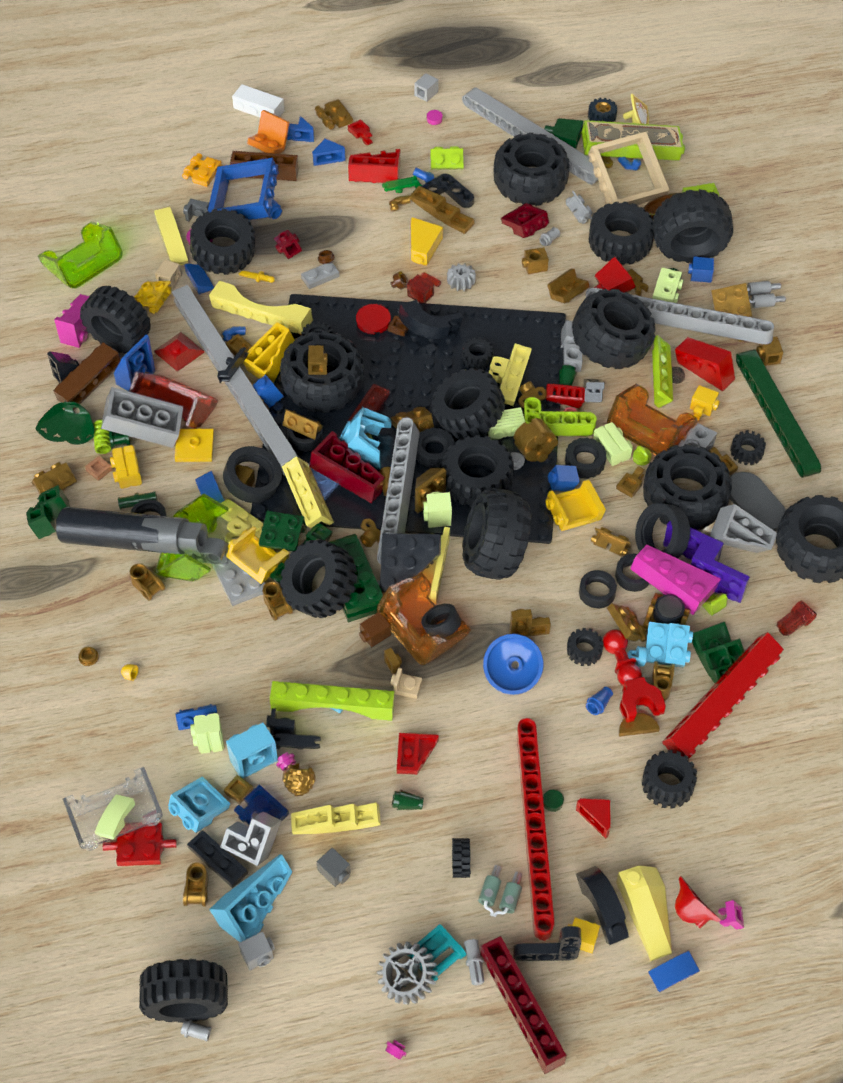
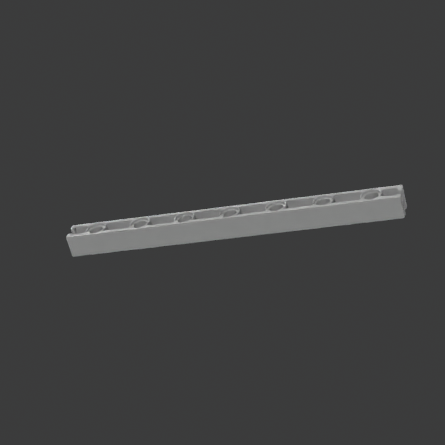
(239, 384)

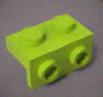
(446, 158)

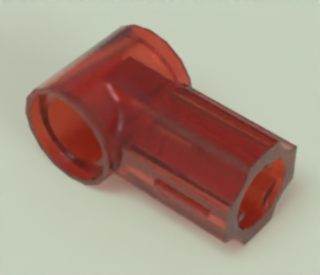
(799, 615)

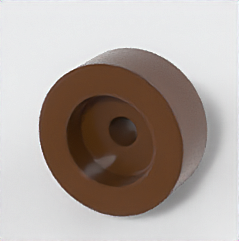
(400, 280)

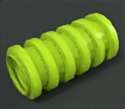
(101, 438)

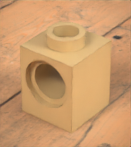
(169, 272)

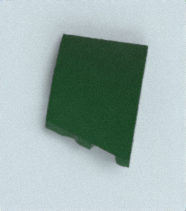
(716, 649)

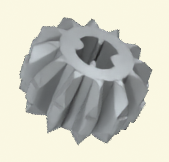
(461, 277)

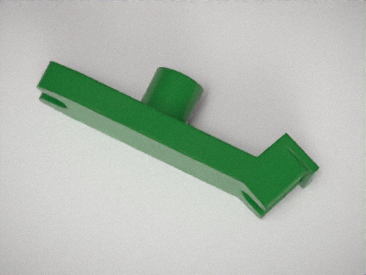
(399, 184)

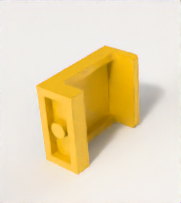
(575, 506)
(252, 558)

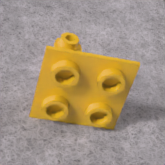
(153, 294)

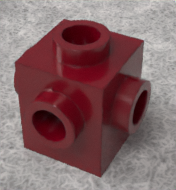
(287, 244)

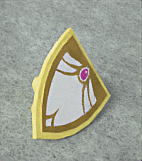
(639, 113)

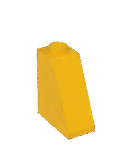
(424, 240)

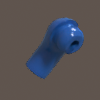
(635, 165)

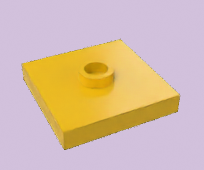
(194, 445)

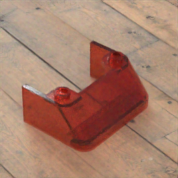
(195, 404)

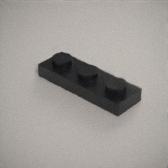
(217, 859)

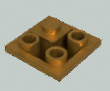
(431, 481)

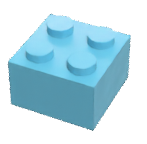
(252, 750)

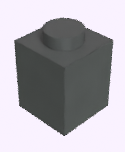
(334, 867)

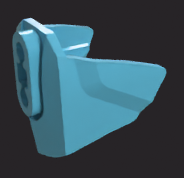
(354, 435)

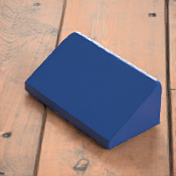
(198, 278)

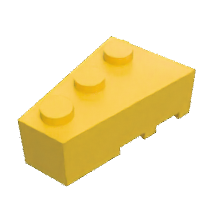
(267, 352)

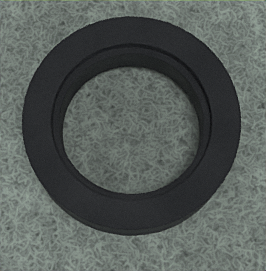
(258, 456)
(680, 528)

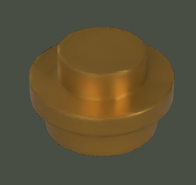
(88, 656)

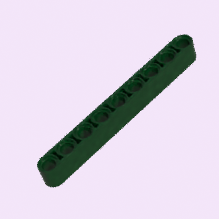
(778, 413)

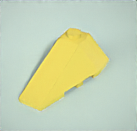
(647, 905)

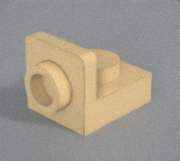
(406, 684)

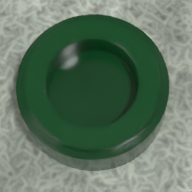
(553, 800)

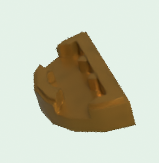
(642, 725)

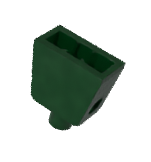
(567, 130)

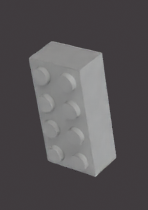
(142, 417)

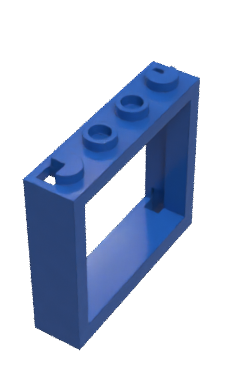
(241, 170)

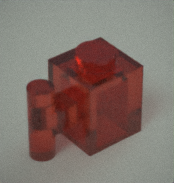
(422, 287)

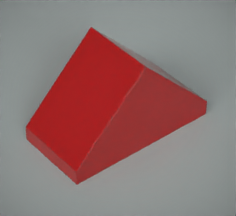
(596, 813)

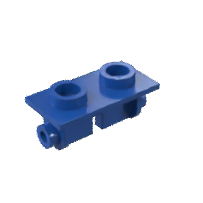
(186, 717)

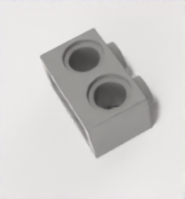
(699, 437)

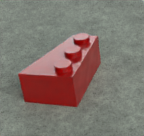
(374, 168)
(707, 362)

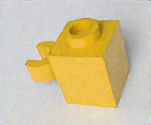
(704, 401)

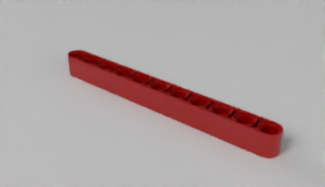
(535, 835)

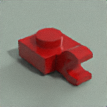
(360, 129)

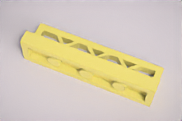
(306, 492)
(435, 571)

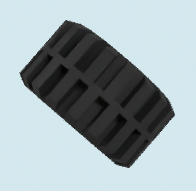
(669, 764)

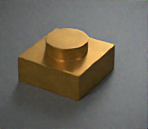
(392, 660)

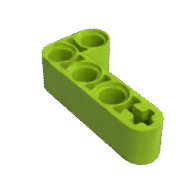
(561, 422)

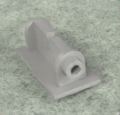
(583, 212)

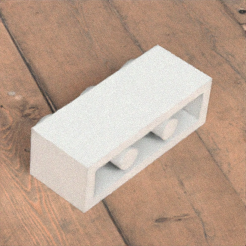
(254, 101)

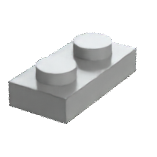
(320, 275)

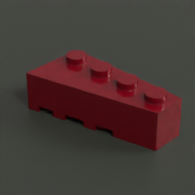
(346, 468)

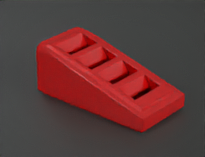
(575, 398)

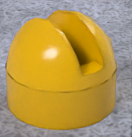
(129, 671)

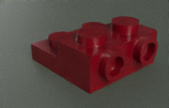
(526, 220)

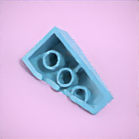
(247, 904)

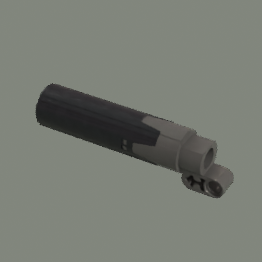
(138, 533)

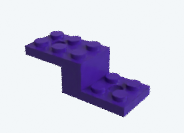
(705, 555)

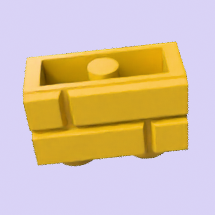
(126, 466)

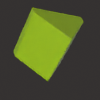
(715, 603)

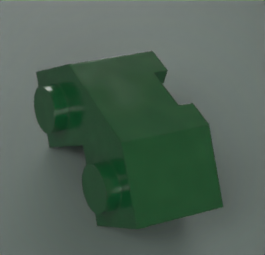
(44, 513)

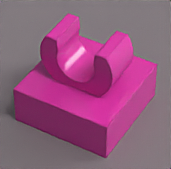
(734, 915)

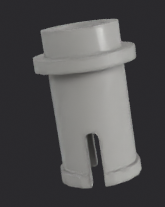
(547, 238)
(195, 1030)

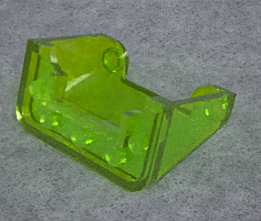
(87, 259)

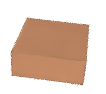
(98, 468)

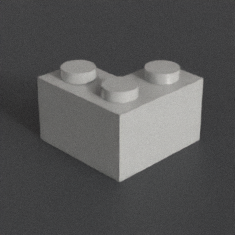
(252, 841)

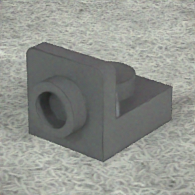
(195, 208)

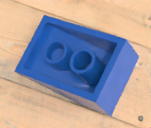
(136, 360)

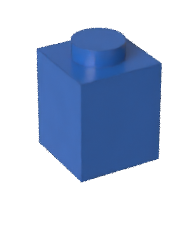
(701, 269)
(267, 391)
(563, 478)

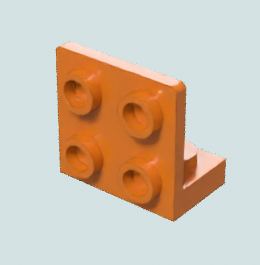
(271, 134)

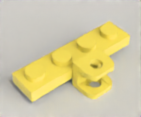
(511, 373)
(239, 521)

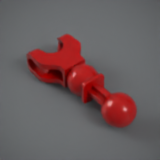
(629, 675)

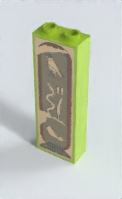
(664, 139)

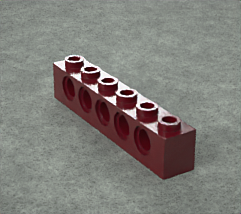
(523, 1005)

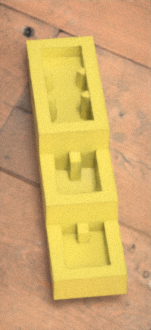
(171, 236)
(337, 819)

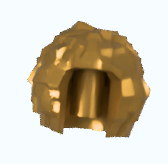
(298, 780)

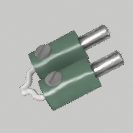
(490, 891)

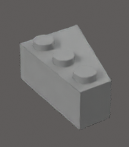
(742, 530)

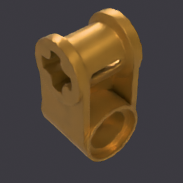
(148, 583)
(275, 603)
(663, 677)
(196, 889)

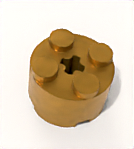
(535, 440)

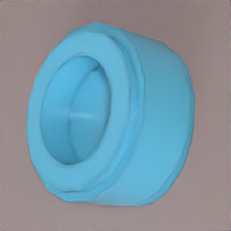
(640, 655)

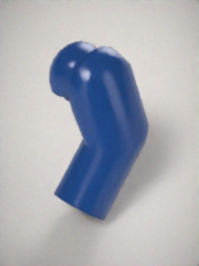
(424, 175)
(227, 334)

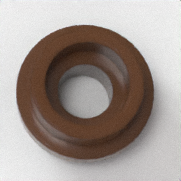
(326, 257)

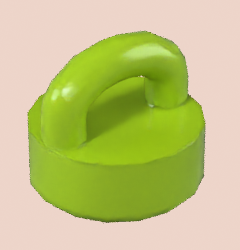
(642, 456)

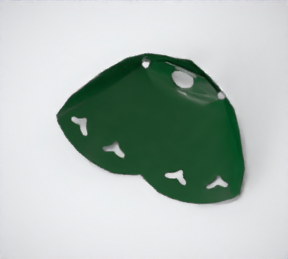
(66, 424)

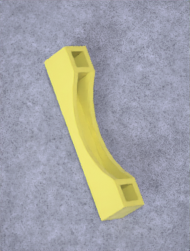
(227, 298)

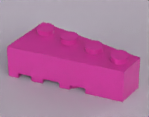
(675, 577)

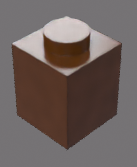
(375, 629)

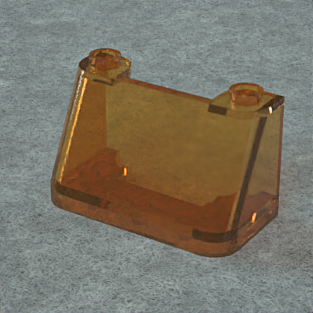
(645, 424)
(404, 608)

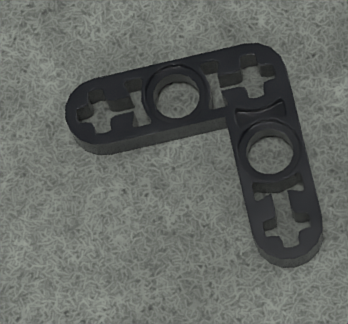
(446, 184)
(565, 950)

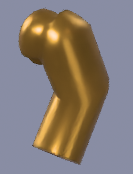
(394, 203)

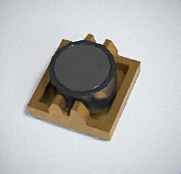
(666, 610)

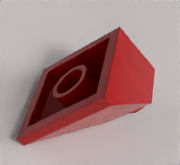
(179, 351)

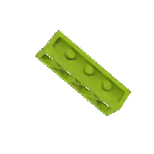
(662, 372)

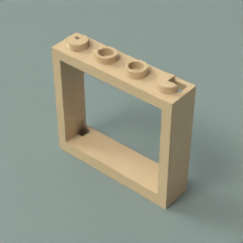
(650, 160)

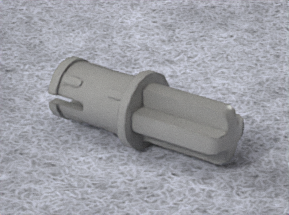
(474, 961)

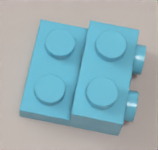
(668, 643)
(197, 804)

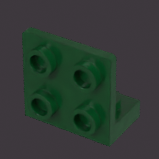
(282, 531)

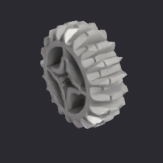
(412, 965)

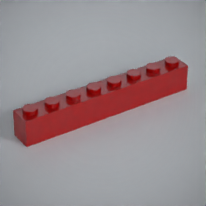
(723, 695)

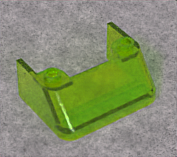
(182, 566)

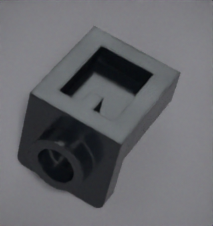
(280, 726)

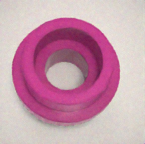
(285, 760)
(396, 1049)

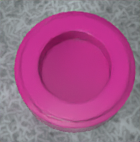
(434, 117)

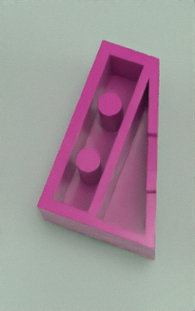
(70, 324)

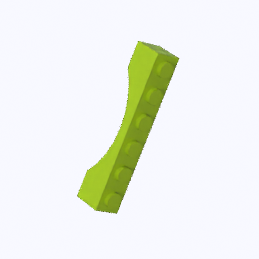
(299, 696)

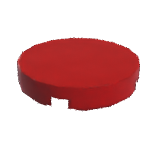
(373, 318)

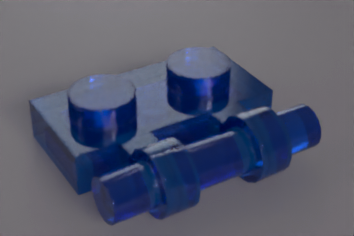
(261, 801)

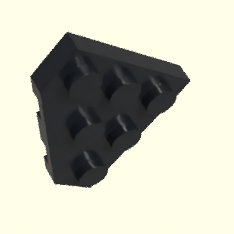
(406, 556)

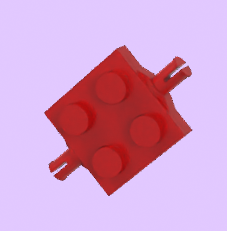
(140, 846)

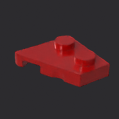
(414, 751)

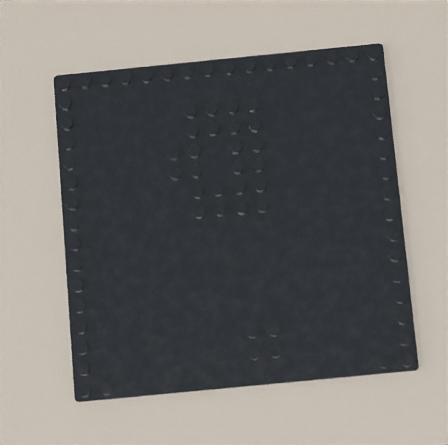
(411, 372)

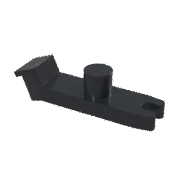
(233, 365)
(296, 741)

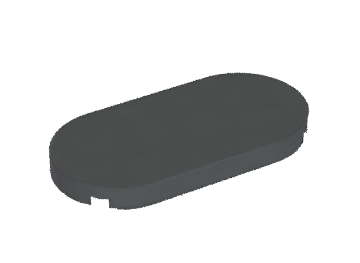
(756, 499)

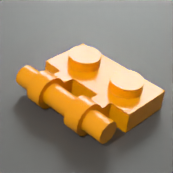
(206, 169)

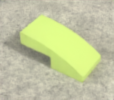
(113, 817)

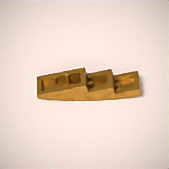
(441, 210)

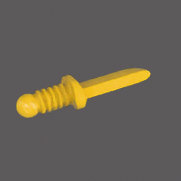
(257, 276)

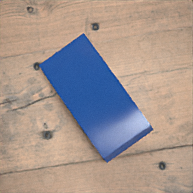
(208, 485)
(674, 971)

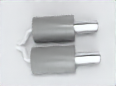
(766, 298)

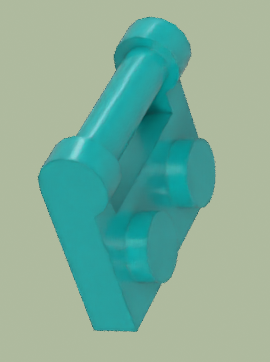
(438, 942)

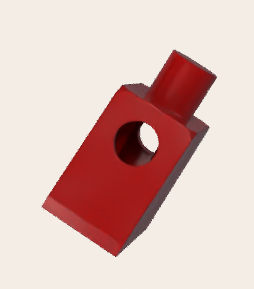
(614, 277)

